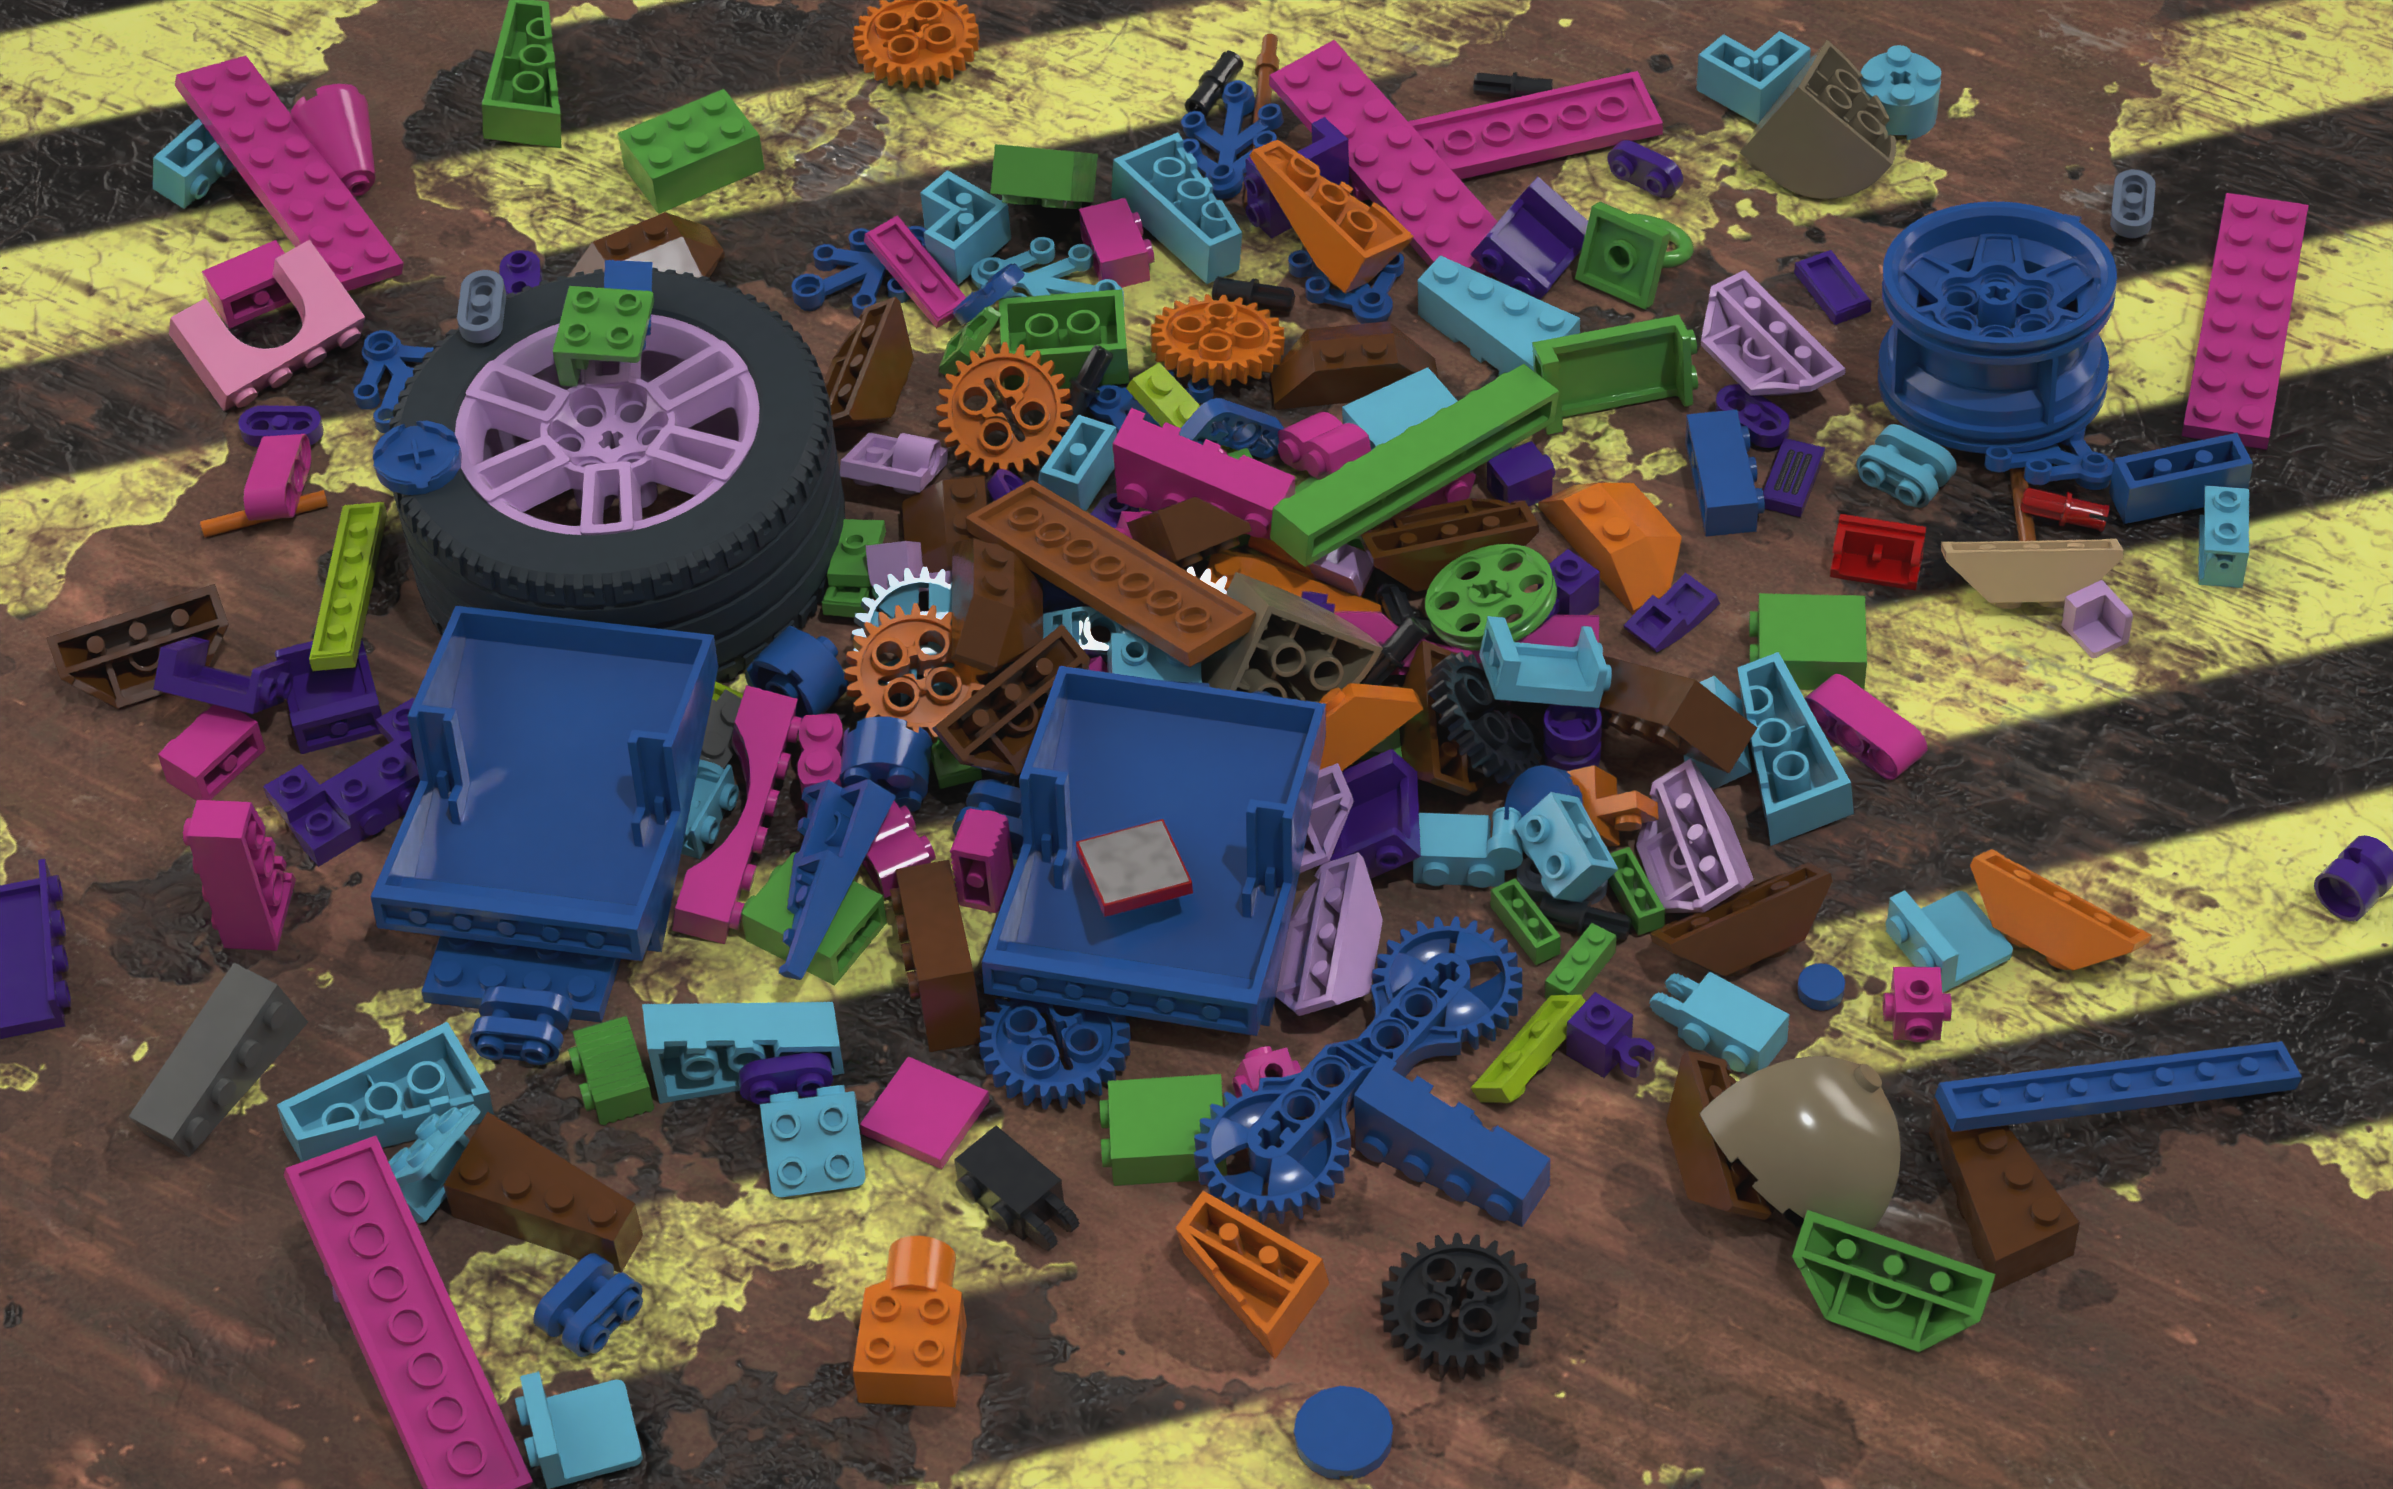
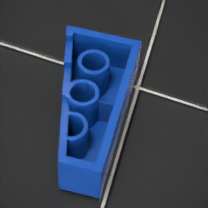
(1446, 1145)

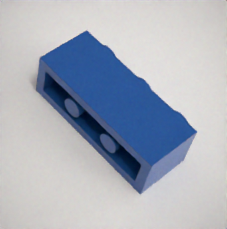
(1723, 473)
(2175, 476)

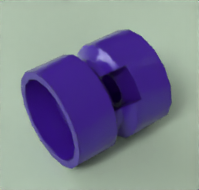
(1571, 737)
(2356, 878)

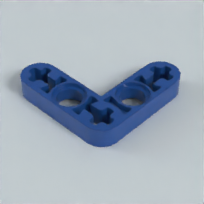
(1206, 425)

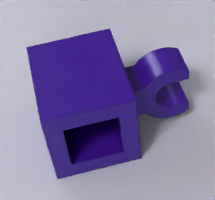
(1520, 475)
(1576, 585)
(1602, 1036)

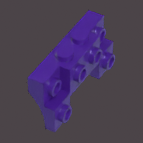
(355, 801)

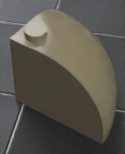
(1823, 132)
(1290, 648)
(1813, 1137)

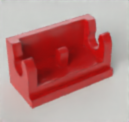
(1878, 552)

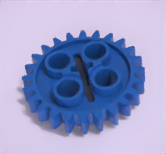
(1016, 1055)

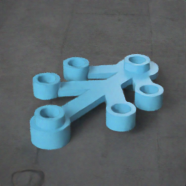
(1045, 279)

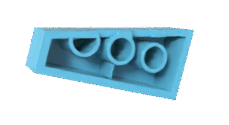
(1488, 315)

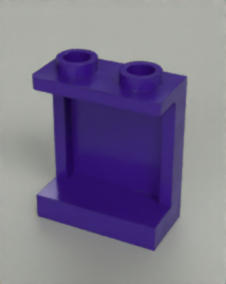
(1327, 150)
(1533, 241)
(184, 674)
(330, 704)
(1383, 815)

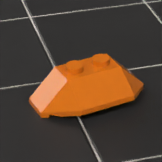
(1619, 536)
(1362, 718)
(2049, 917)

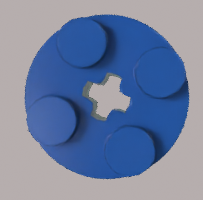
(801, 669)
(888, 756)

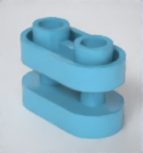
(1906, 466)

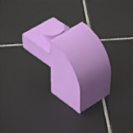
(893, 559)

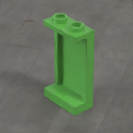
(1618, 366)

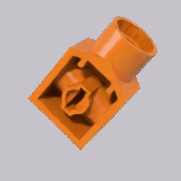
(912, 1329)

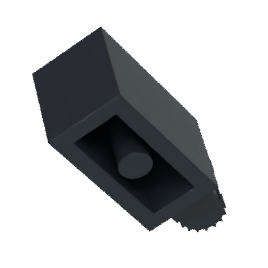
(1013, 1188)

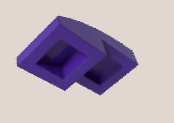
(1673, 615)

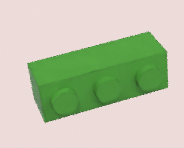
(1636, 893)
(1525, 921)
(1582, 963)

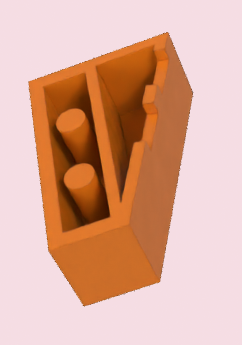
(1253, 1269)

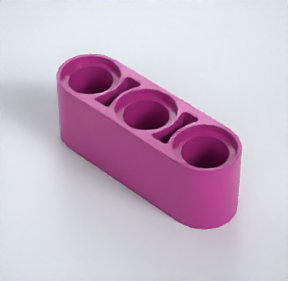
(277, 477)
(1866, 727)

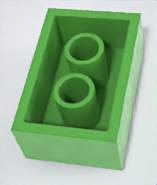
(691, 151)
(1043, 176)
(1066, 331)

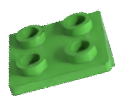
(601, 327)

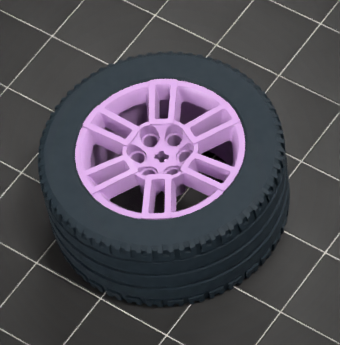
(712, 408)

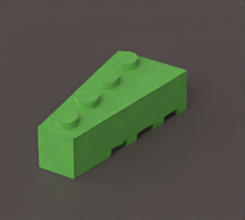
(522, 83)

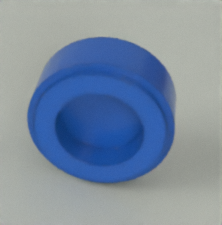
(1821, 986)

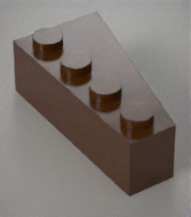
(1674, 714)
(937, 954)
(539, 1197)
(2006, 1200)

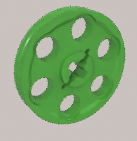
(1490, 594)

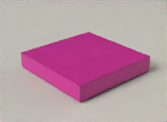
(924, 1112)

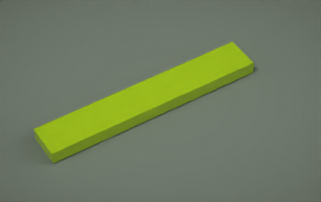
(348, 587)

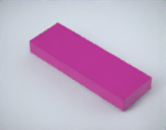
(915, 270)

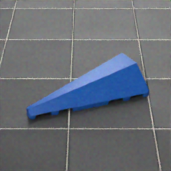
(835, 842)

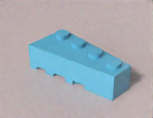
(1179, 207)
(1793, 761)
(705, 1045)
(385, 1096)

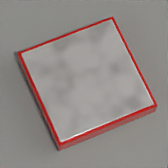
(1134, 867)

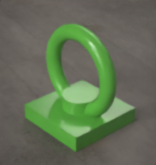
(1628, 252)

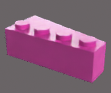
(1164, 468)
(239, 873)

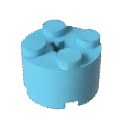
(1907, 89)

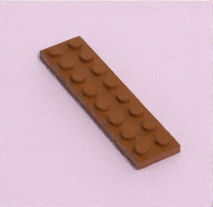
(1112, 573)

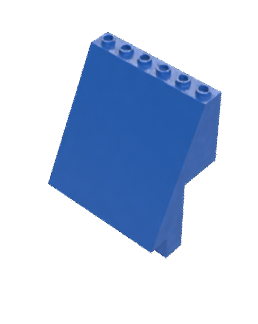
(550, 783)
(1237, 797)

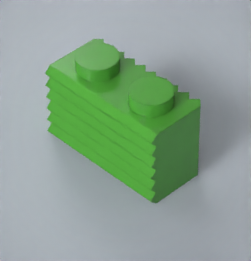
(612, 1071)

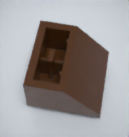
(1188, 531)

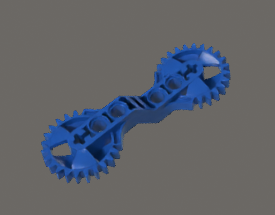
(1297, 1153)

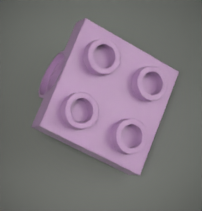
(899, 462)

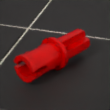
(2063, 508)

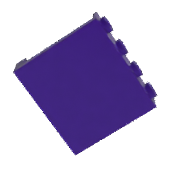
(31, 956)

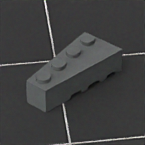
(218, 1060)

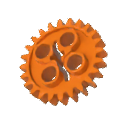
(916, 40)
(1217, 340)
(1036, 393)
(904, 638)

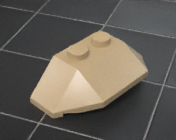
(2032, 570)

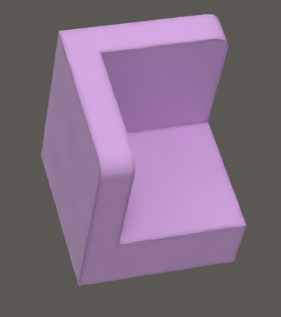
(1345, 569)
(2097, 619)

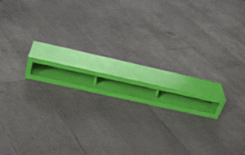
(1413, 465)

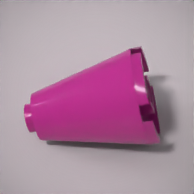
(340, 131)

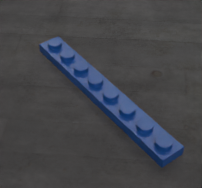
(2117, 1086)

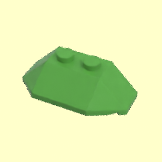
(1888, 1284)

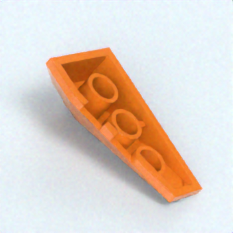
(1336, 228)
(1283, 577)

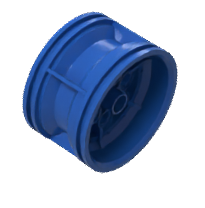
(1996, 326)

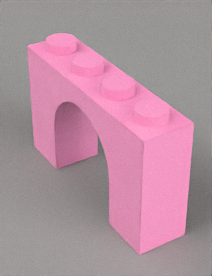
(239, 371)

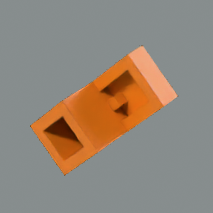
(1610, 810)

